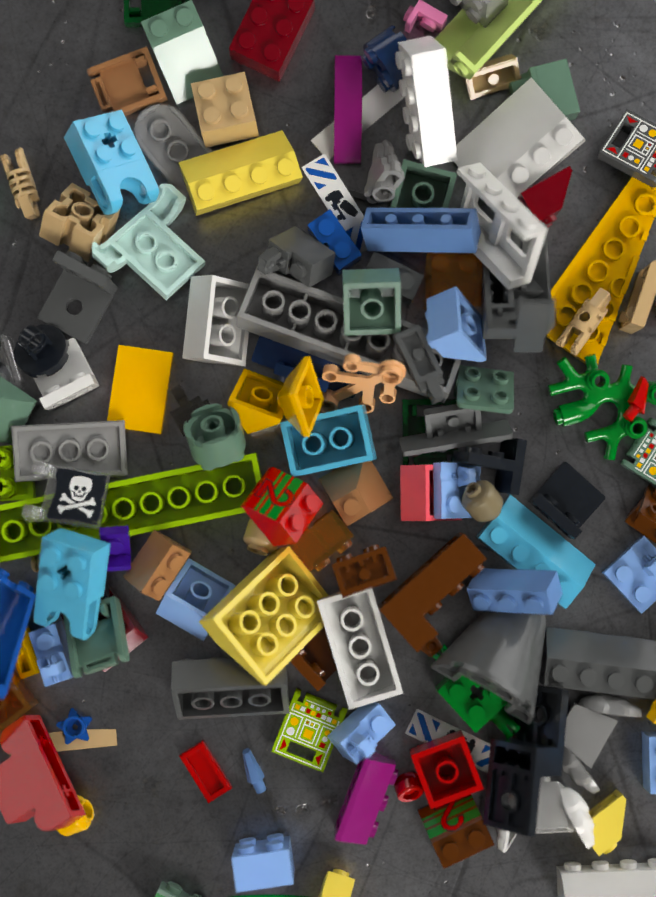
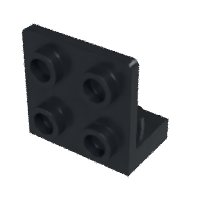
(567, 500)

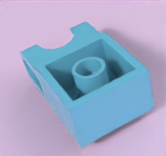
(111, 160)
(71, 580)

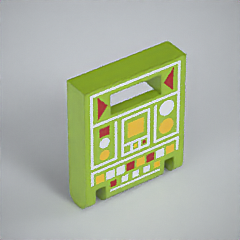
(309, 726)

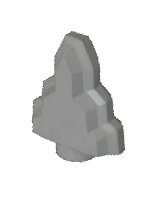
(384, 174)

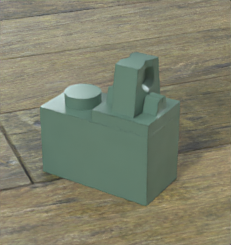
(556, 82)

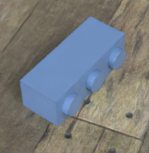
(515, 591)

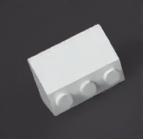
(212, 321)

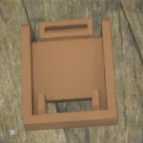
(122, 83)

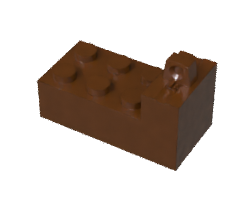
(427, 587)

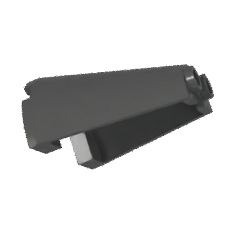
(502, 656)

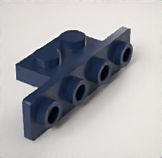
(285, 359)

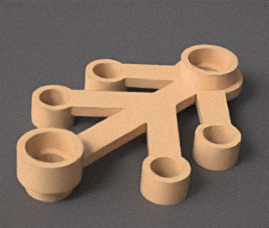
(388, 372)

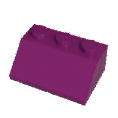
(365, 799)

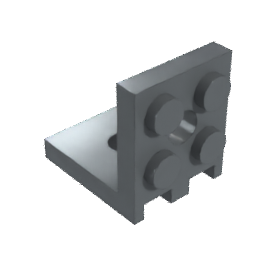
(80, 283)

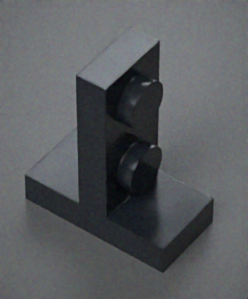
(507, 462)

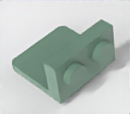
(484, 389)

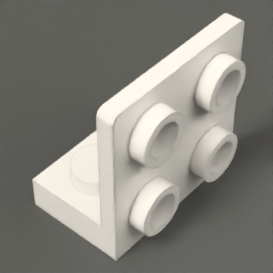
(69, 382)

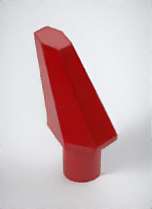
(637, 399)

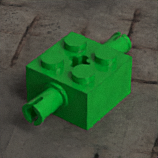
(475, 709)

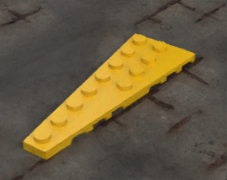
(605, 262)

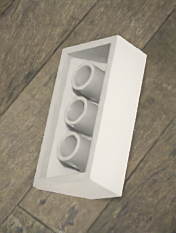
(360, 648)
(607, 879)

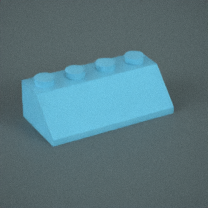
(533, 545)

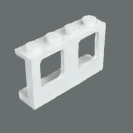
(495, 245)

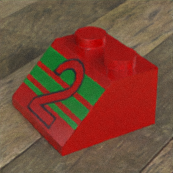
(282, 506)

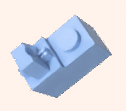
(52, 653)
(361, 731)

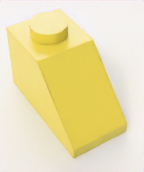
(608, 822)

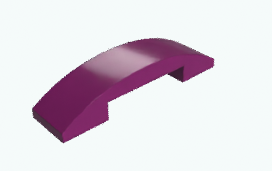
(348, 110)

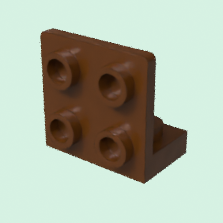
(363, 571)
(316, 660)

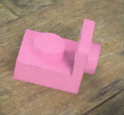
(427, 15)

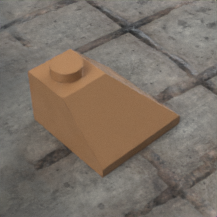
(355, 490)

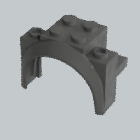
(520, 312)

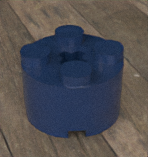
(380, 55)

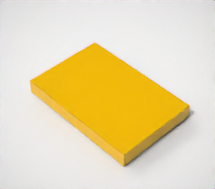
(140, 388)

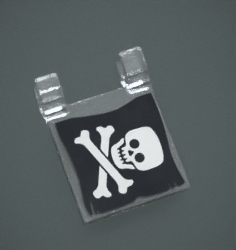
(70, 496)

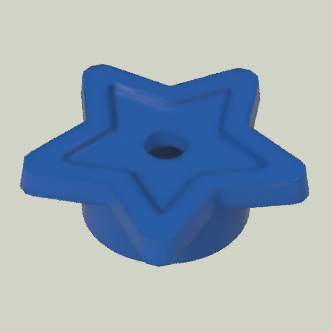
(67, 727)

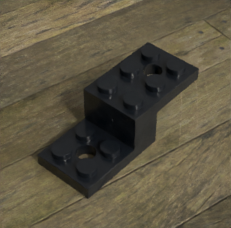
(521, 762)

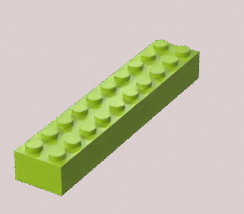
(143, 504)

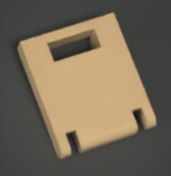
(640, 300)

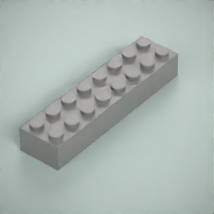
(315, 324)

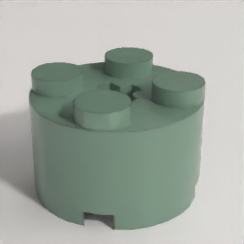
(215, 436)

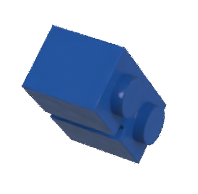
(330, 232)

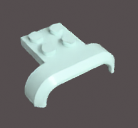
(152, 246)

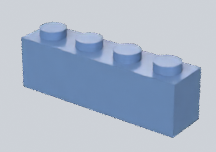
(421, 230)

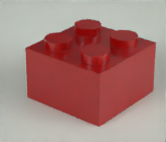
(446, 769)

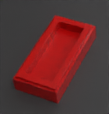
(205, 771)

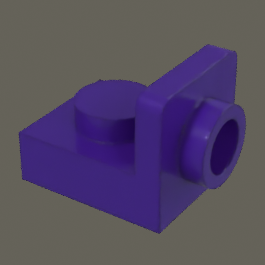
(120, 547)

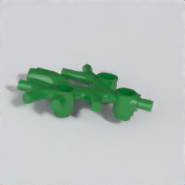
(594, 396)

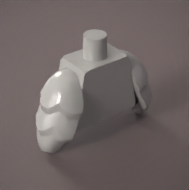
(588, 731)

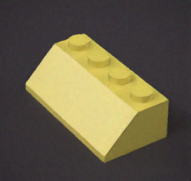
(240, 172)

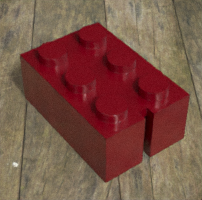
(271, 34)

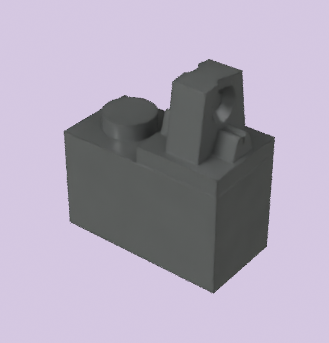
(298, 255)

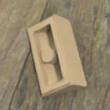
(493, 77)

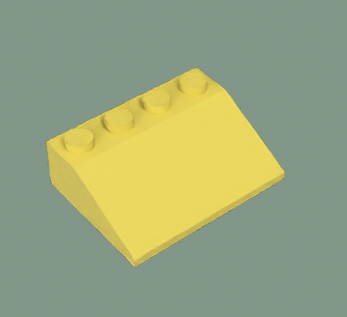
(268, 615)

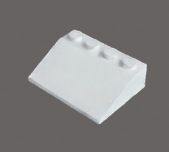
(521, 139)

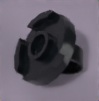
(41, 350)

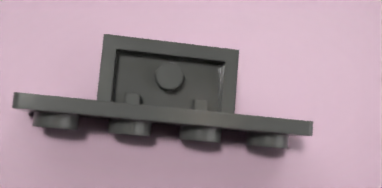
(453, 428)

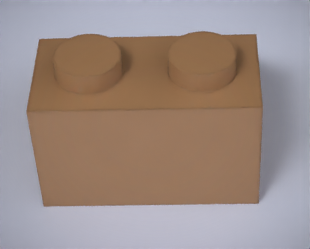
(157, 565)

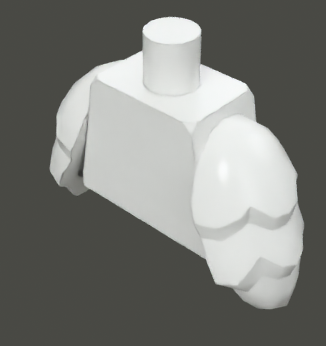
(558, 811)

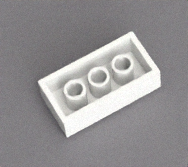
(427, 100)

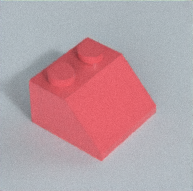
(417, 493)

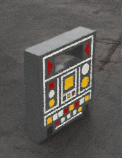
(637, 153)

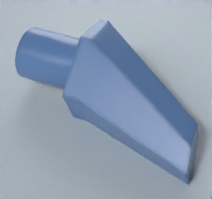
(253, 771)

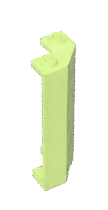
(472, 45)

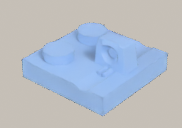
(449, 485)
(635, 574)

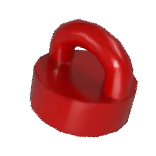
(408, 787)

